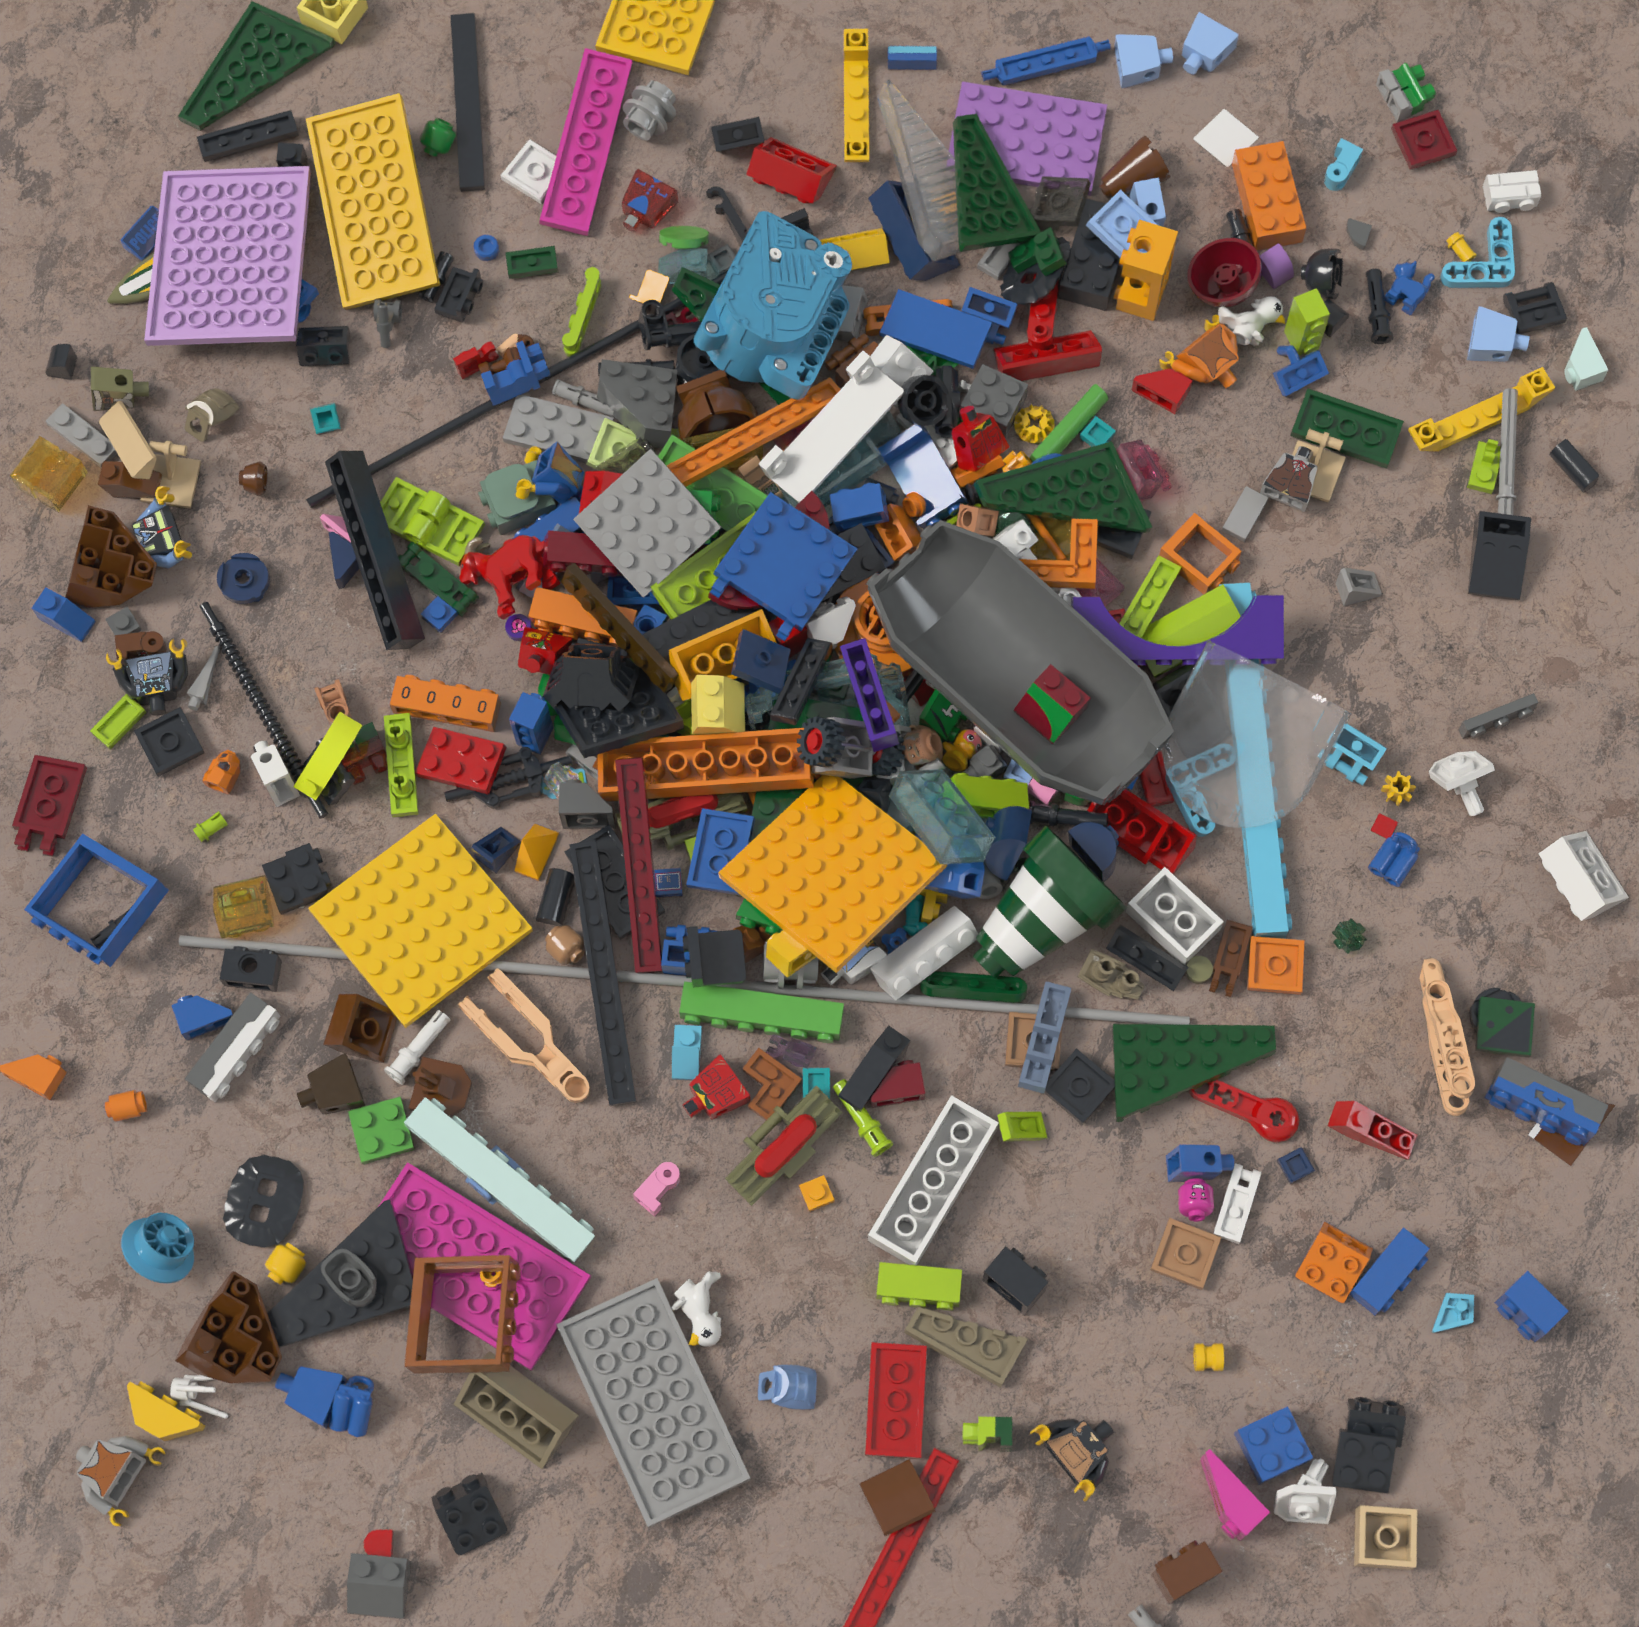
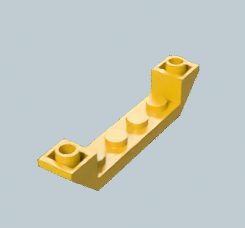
(856, 96)
(1481, 416)

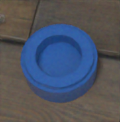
(486, 247)

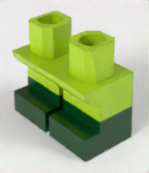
(989, 1431)

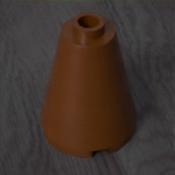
(1135, 165)

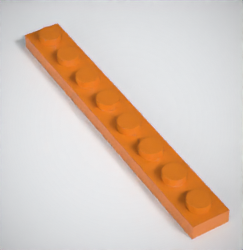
(753, 434)

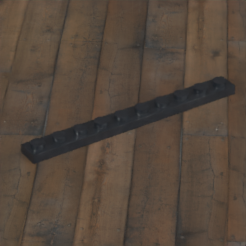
(602, 973)

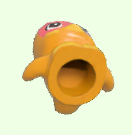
(964, 748)

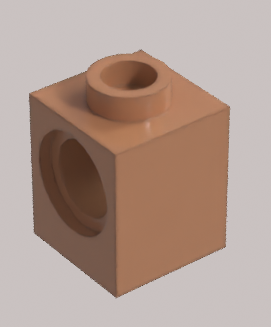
(977, 519)

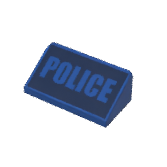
(142, 235)

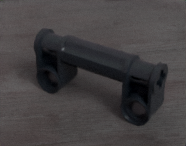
(656, 330)

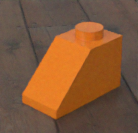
(36, 1074)

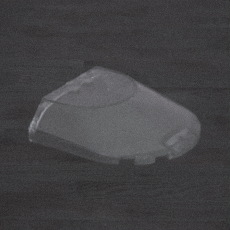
(1247, 740)

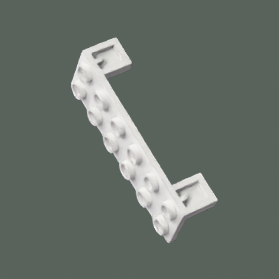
(834, 430)

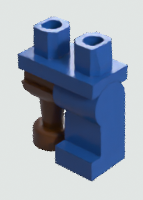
(514, 372)

